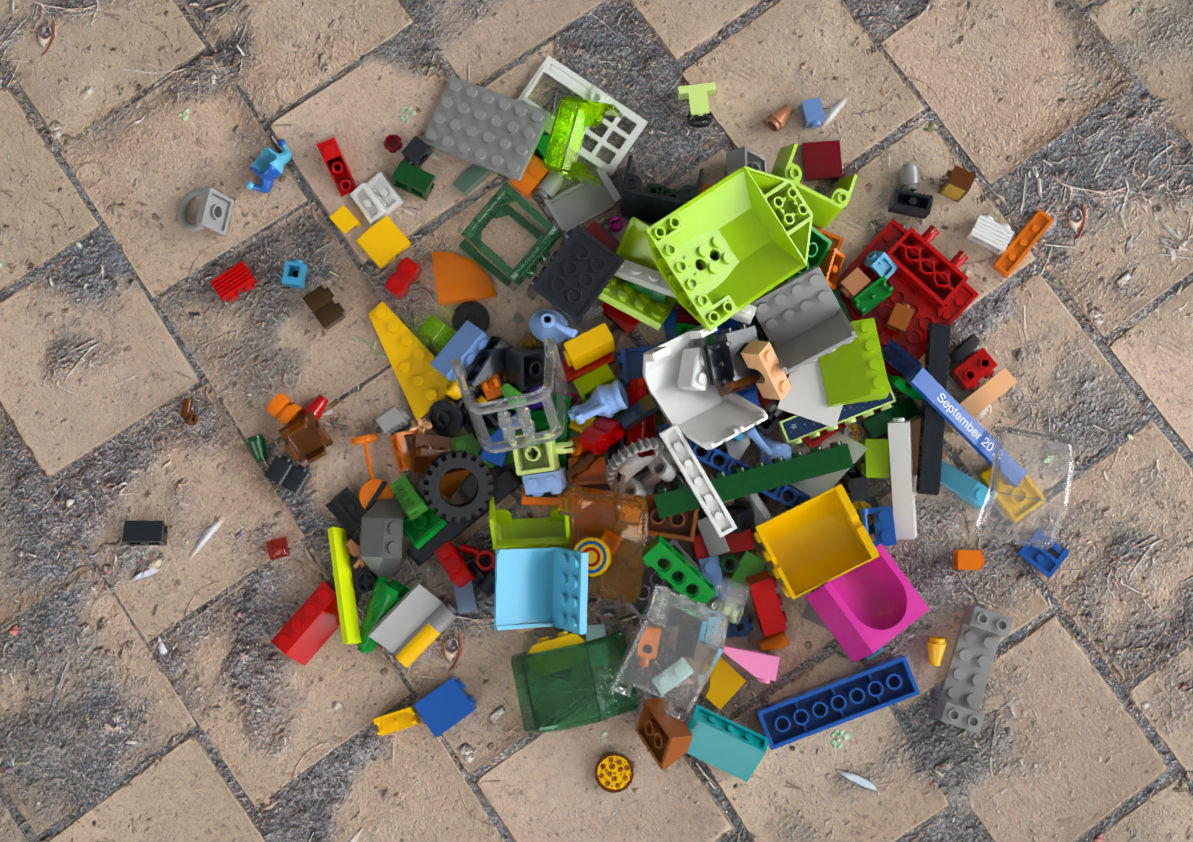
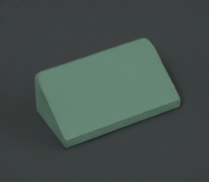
(471, 179)

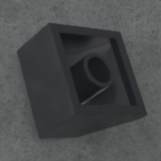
(525, 367)

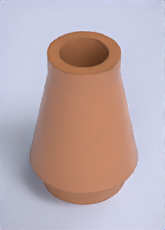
(778, 119)

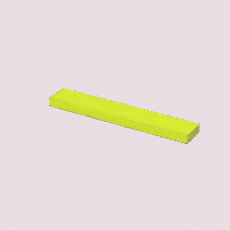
(344, 586)

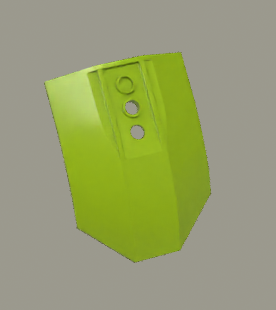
(753, 225)

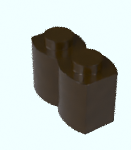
(324, 307)

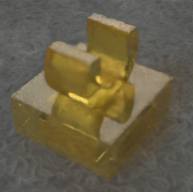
(529, 340)

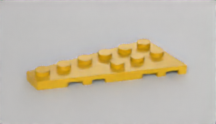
(409, 361)

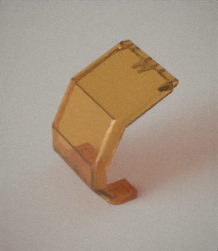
(619, 522)

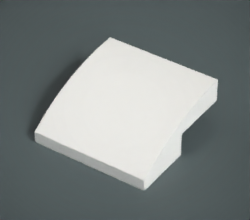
(376, 198)

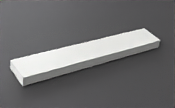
(698, 480)

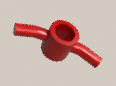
(478, 554)

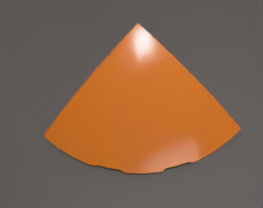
(460, 279)

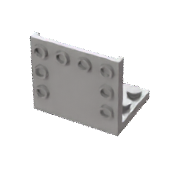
(803, 320)

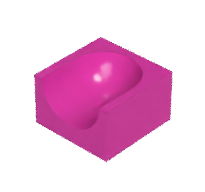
(868, 605)

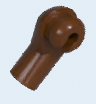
(187, 414)

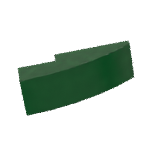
(878, 424)

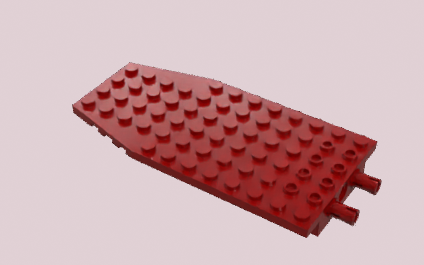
(922, 280)

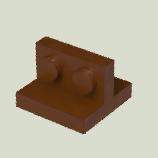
(426, 449)

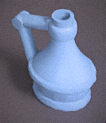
(556, 329)
(604, 402)
(768, 447)

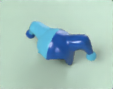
(269, 167)

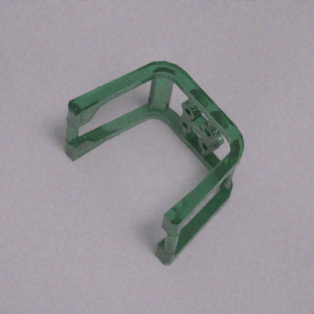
(497, 208)

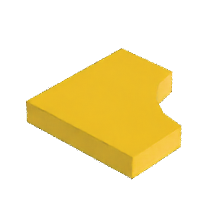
(723, 683)

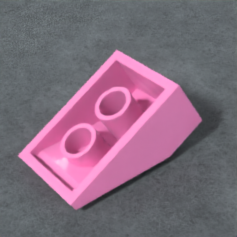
(759, 664)

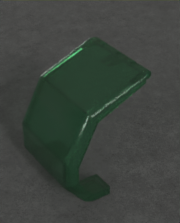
(571, 685)

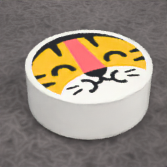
(853, 431)

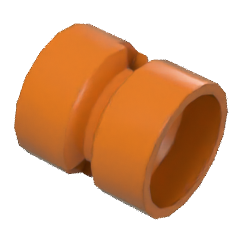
(282, 407)

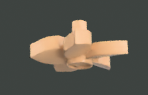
(421, 425)

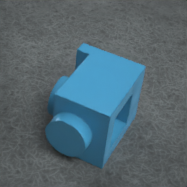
(290, 269)

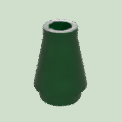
(258, 447)
(729, 567)

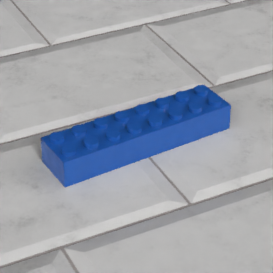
(837, 701)

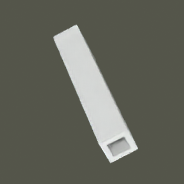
(902, 478)

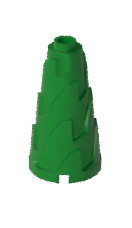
(383, 599)

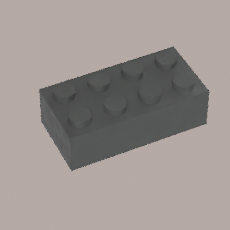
(651, 578)

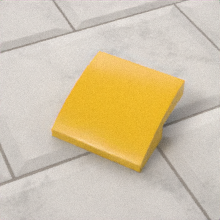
(383, 242)

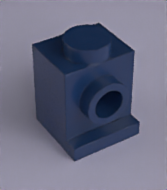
(747, 627)

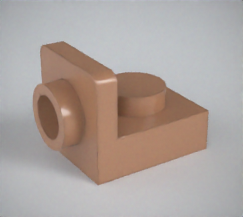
(354, 549)

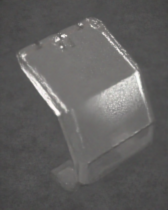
(1027, 486)

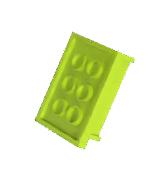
(618, 294)

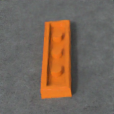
(1022, 243)

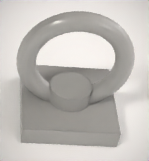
(213, 211)
(759, 509)

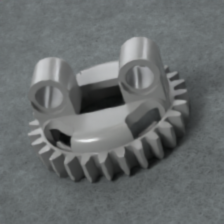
(629, 463)

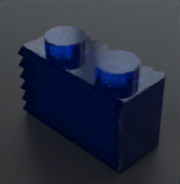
(900, 359)

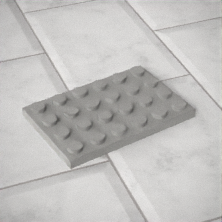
(486, 128)

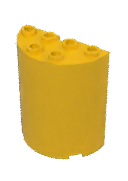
(815, 542)

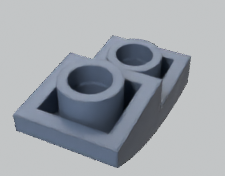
(466, 598)

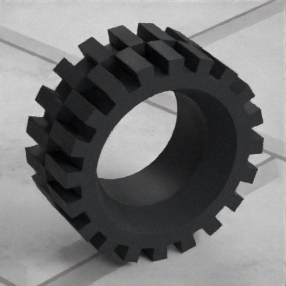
(439, 467)

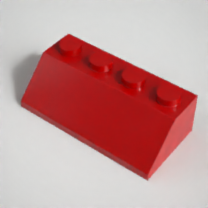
(310, 625)

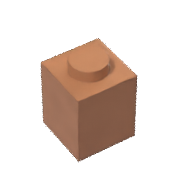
(853, 284)

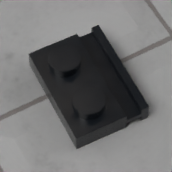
(347, 510)

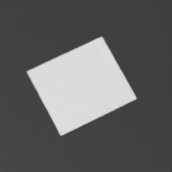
(808, 396)

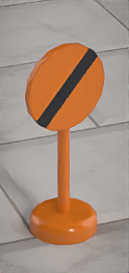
(374, 488)

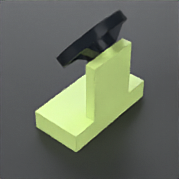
(698, 102)

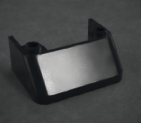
(651, 206)

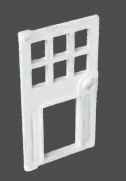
(589, 92)

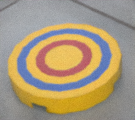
(598, 557)

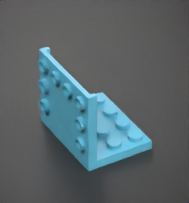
(541, 588)

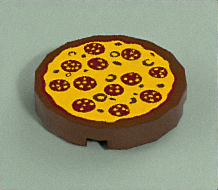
(614, 772)

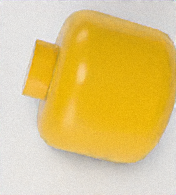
(452, 390)

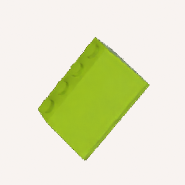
(857, 369)

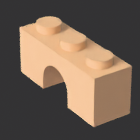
(761, 356)

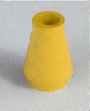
(936, 647)

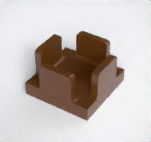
(306, 438)

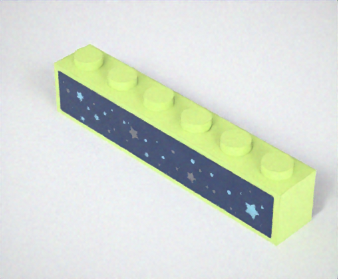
(797, 427)

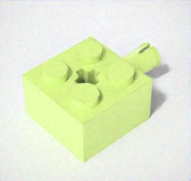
(546, 460)

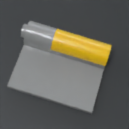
(413, 624)

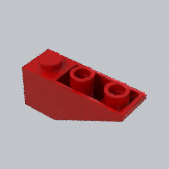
(337, 165)

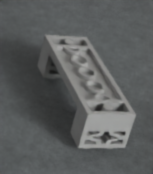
(970, 667)

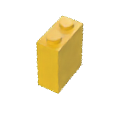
(589, 347)

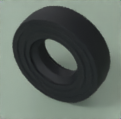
(964, 348)

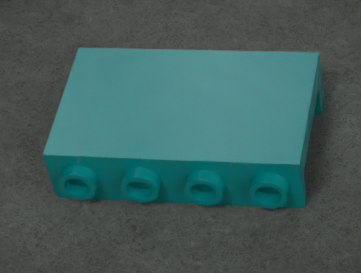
(725, 743)

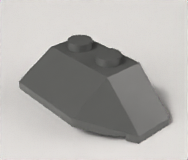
(382, 538)

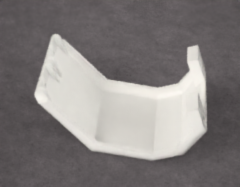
(698, 414)

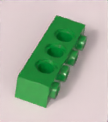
(660, 548)

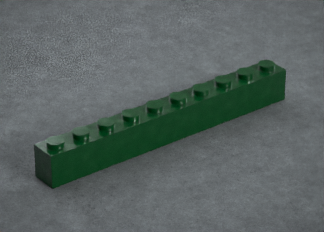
(758, 478)

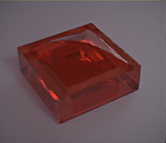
(278, 548)

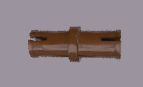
(582, 464)

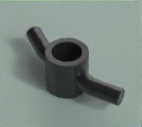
(486, 582)

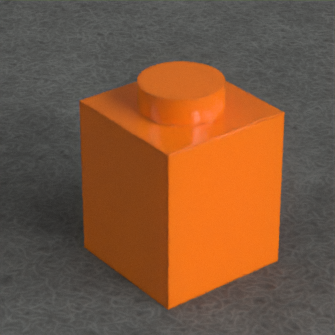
(967, 560)

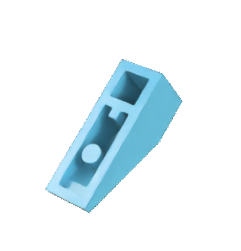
(963, 486)

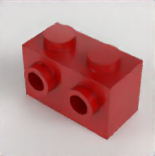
(973, 369)

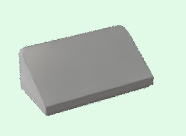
(714, 544)

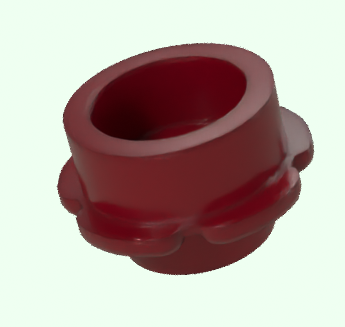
(388, 143)

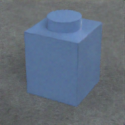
(812, 113)

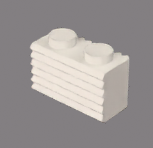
(990, 234)
(692, 371)

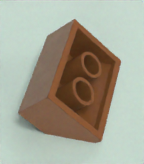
(662, 734)

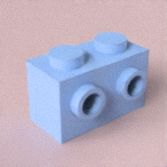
(547, 481)

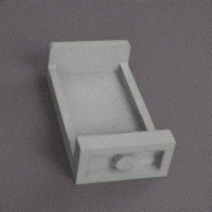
(582, 203)

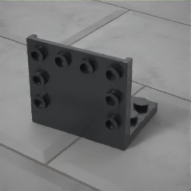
(576, 274)

